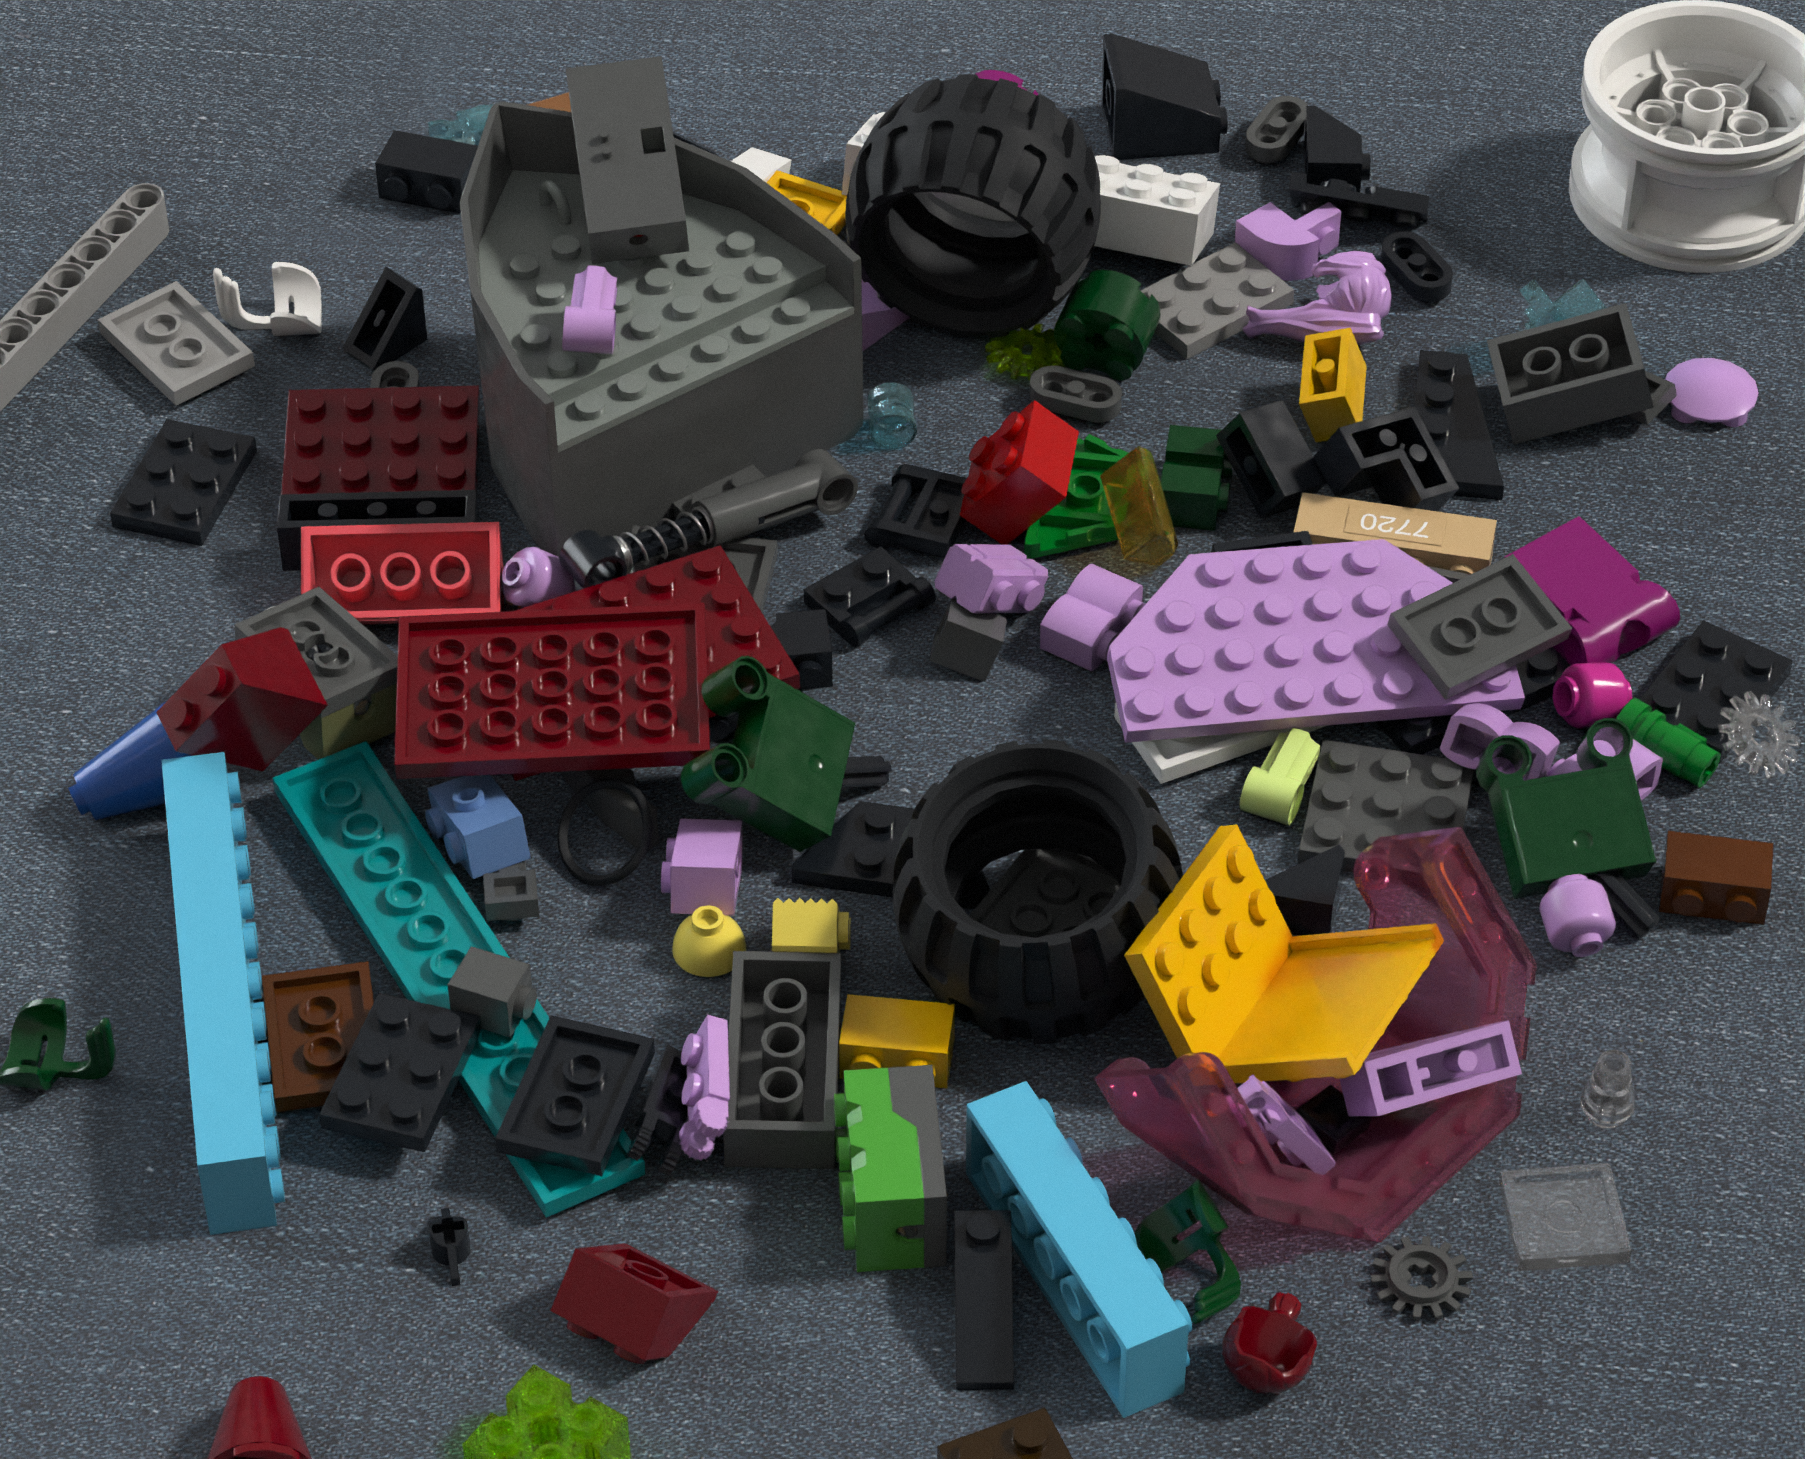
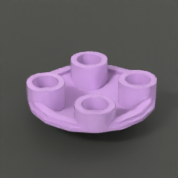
(1712, 392)

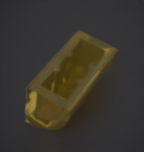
(1140, 509)

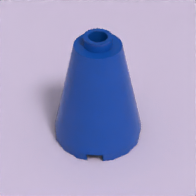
(126, 773)

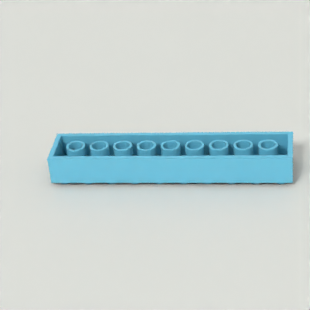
(219, 995)

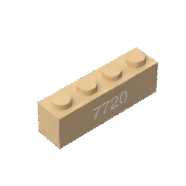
(1428, 536)

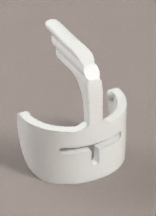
(290, 284)

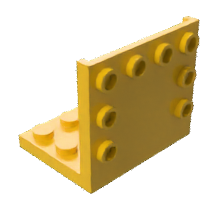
(1252, 994)

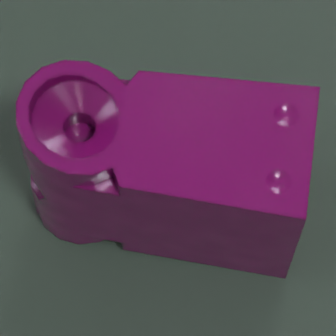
(1596, 594)

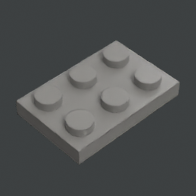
(1211, 299)
(176, 343)

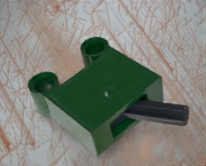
(783, 759)
(1574, 821)

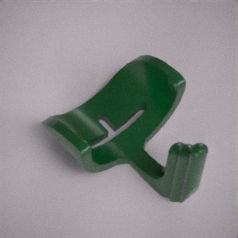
(47, 1021)
(1158, 1240)

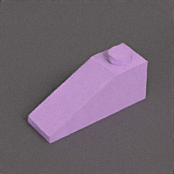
(1431, 1069)

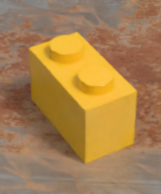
(1332, 382)
(897, 1034)

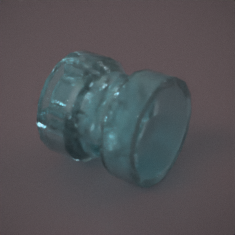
(891, 415)

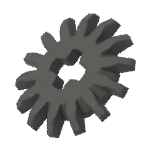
(1421, 1259)

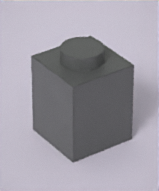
(494, 989)

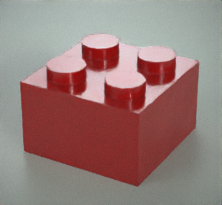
(1019, 472)

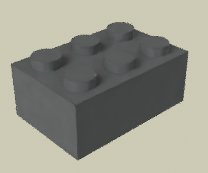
(1570, 373)

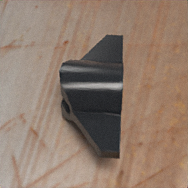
(450, 1242)

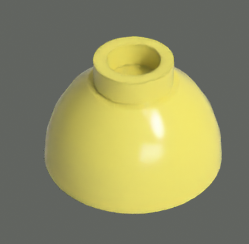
(707, 942)

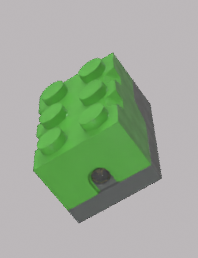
(893, 1168)

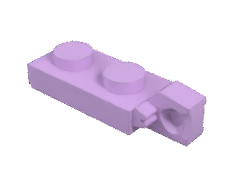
(1285, 1126)

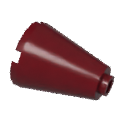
(258, 1424)

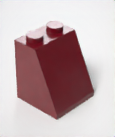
(245, 701)

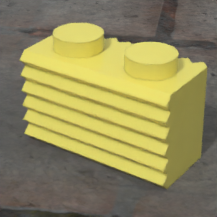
(810, 927)

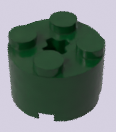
(1106, 324)

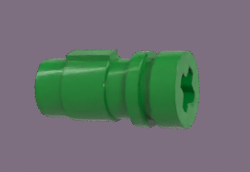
(1680, 747)

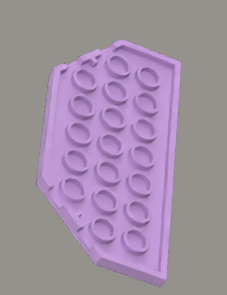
(1282, 645)

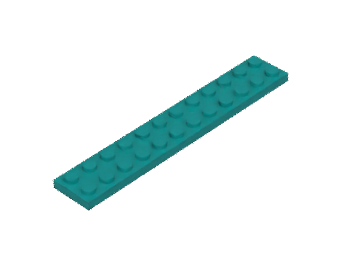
(422, 931)

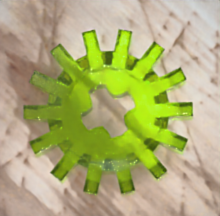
(1009, 353)

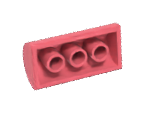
(405, 568)

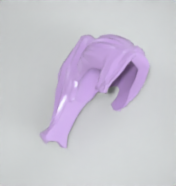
(1354, 301)

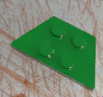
(1084, 514)

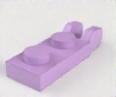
(706, 1087)

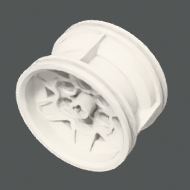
(1693, 136)

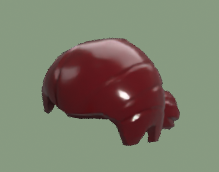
(1268, 1347)

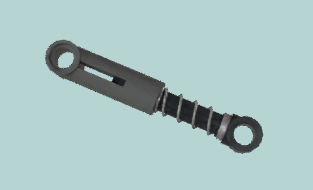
(809, 486)

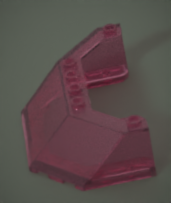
(1406, 1155)

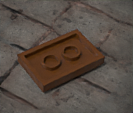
(312, 1028)

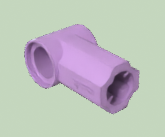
(591, 317)

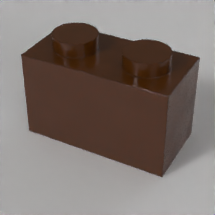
(1716, 877)

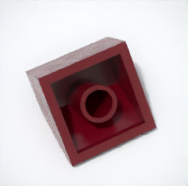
(630, 1301)

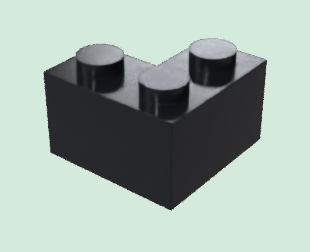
(1392, 457)

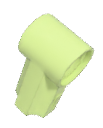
(1278, 786)

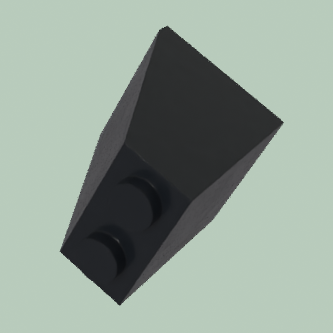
(1158, 101)

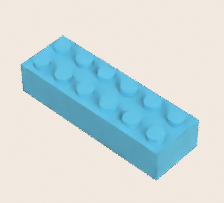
(1078, 1249)

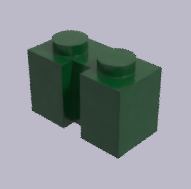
(1195, 477)

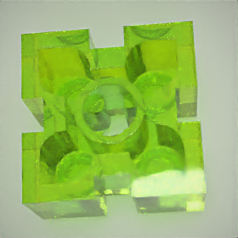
(549, 1425)

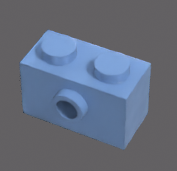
(477, 824)

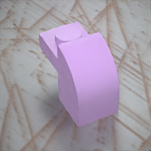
(1287, 244)

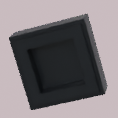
(1331, 1121)

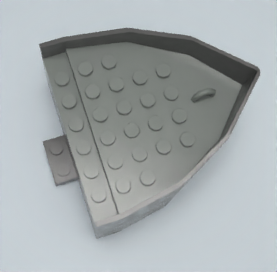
(719, 354)

